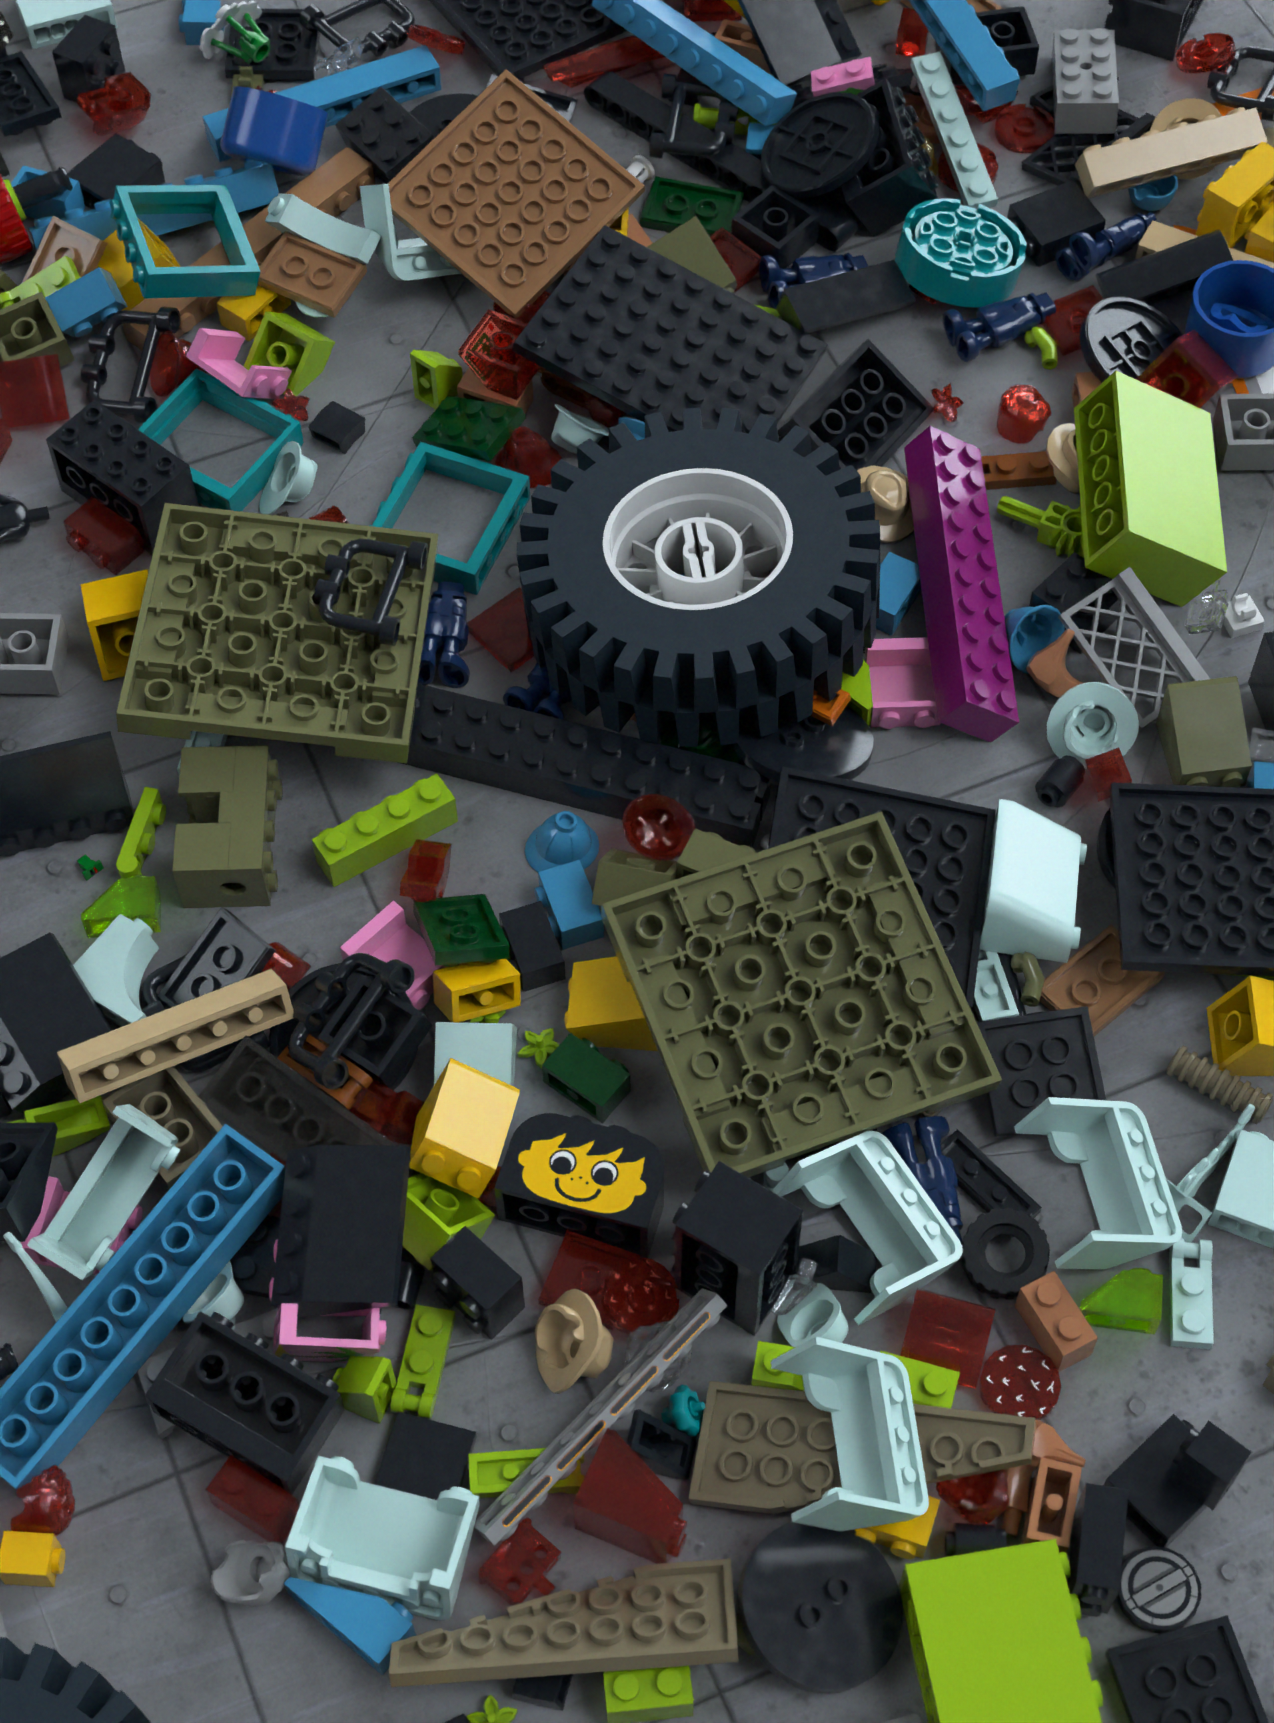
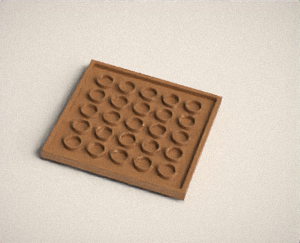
(511, 193)

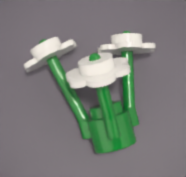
(253, 44)

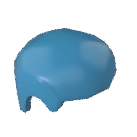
(1154, 194)

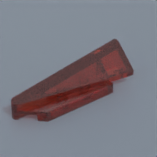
(608, 57)

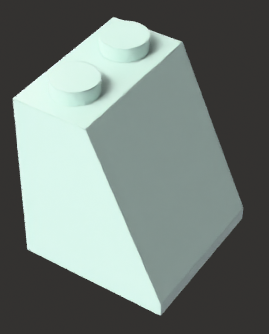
(478, 1045)

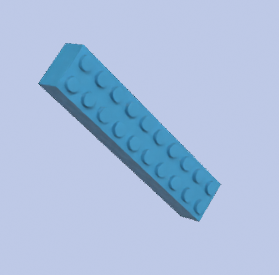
(134, 1303)

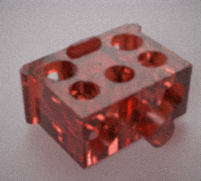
(511, 1556)

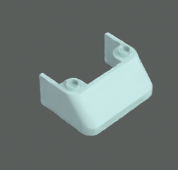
(402, 258)
(1120, 1174)
(107, 1193)
(887, 1211)
(872, 1434)

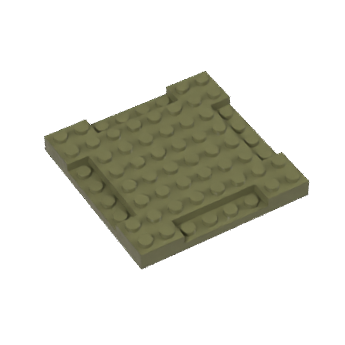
(240, 642)
(799, 997)

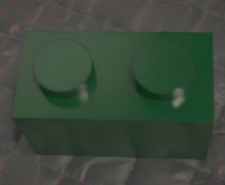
(587, 1077)

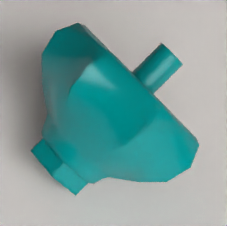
(684, 1411)

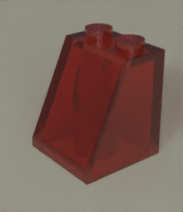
(1189, 371)
(629, 1504)

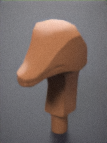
(1049, 666)
(1046, 1445)

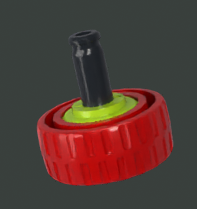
(13, 200)

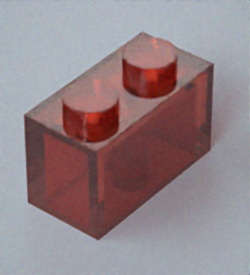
(103, 536)
(253, 1500)

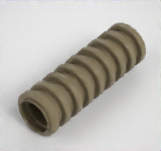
(1218, 1083)

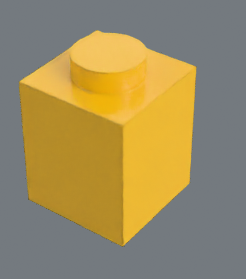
(30, 1558)

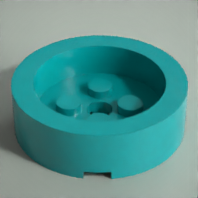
(960, 253)

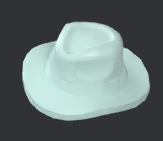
(1092, 722)

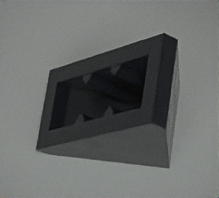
(840, 1263)
(661, 1446)

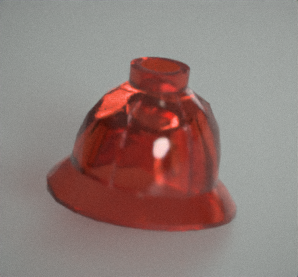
(170, 364)
(529, 455)
(657, 826)

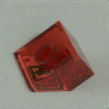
(491, 355)

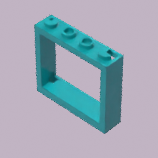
(191, 281)
(250, 410)
(473, 471)

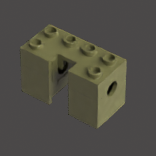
(226, 845)

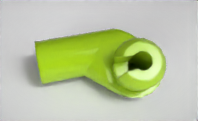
(1046, 343)

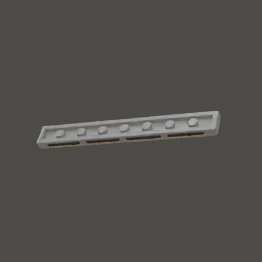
(589, 1426)

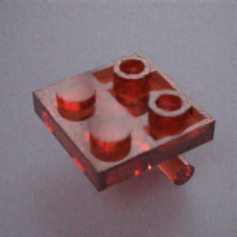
(32, 391)
(948, 1334)

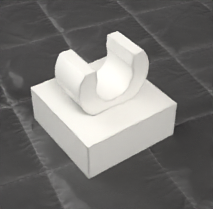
(1242, 616)

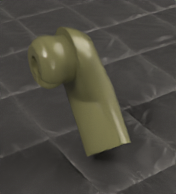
(1033, 976)

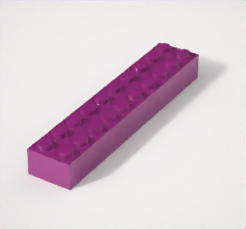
(960, 586)

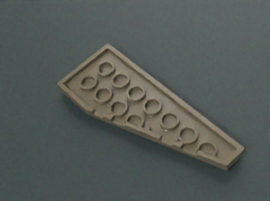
(779, 1451)
(639, 1622)

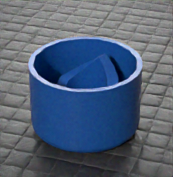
(273, 131)
(1236, 314)

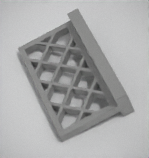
(1152, 624)

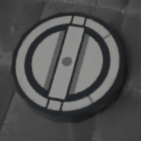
(1159, 1589)

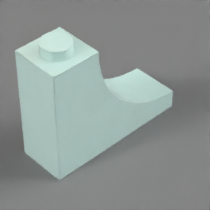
(51, 20)
(305, 221)
(115, 968)
(1247, 1190)

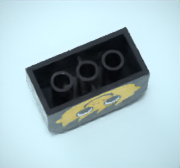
(582, 1180)

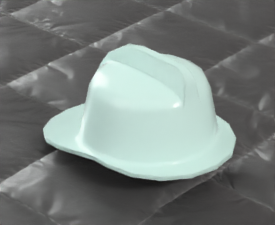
(574, 429)
(290, 479)
(220, 1297)
(813, 1317)

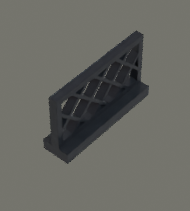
(1046, 152)

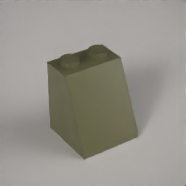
(695, 251)
(1205, 733)

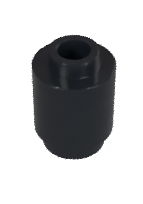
(1060, 781)
(973, 1538)

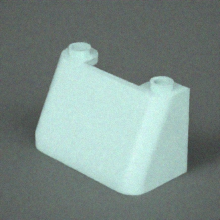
(1032, 885)
(382, 1539)

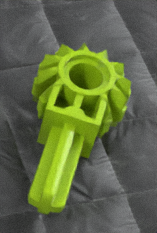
(1057, 526)

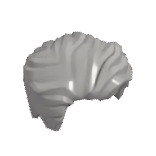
(251, 1573)

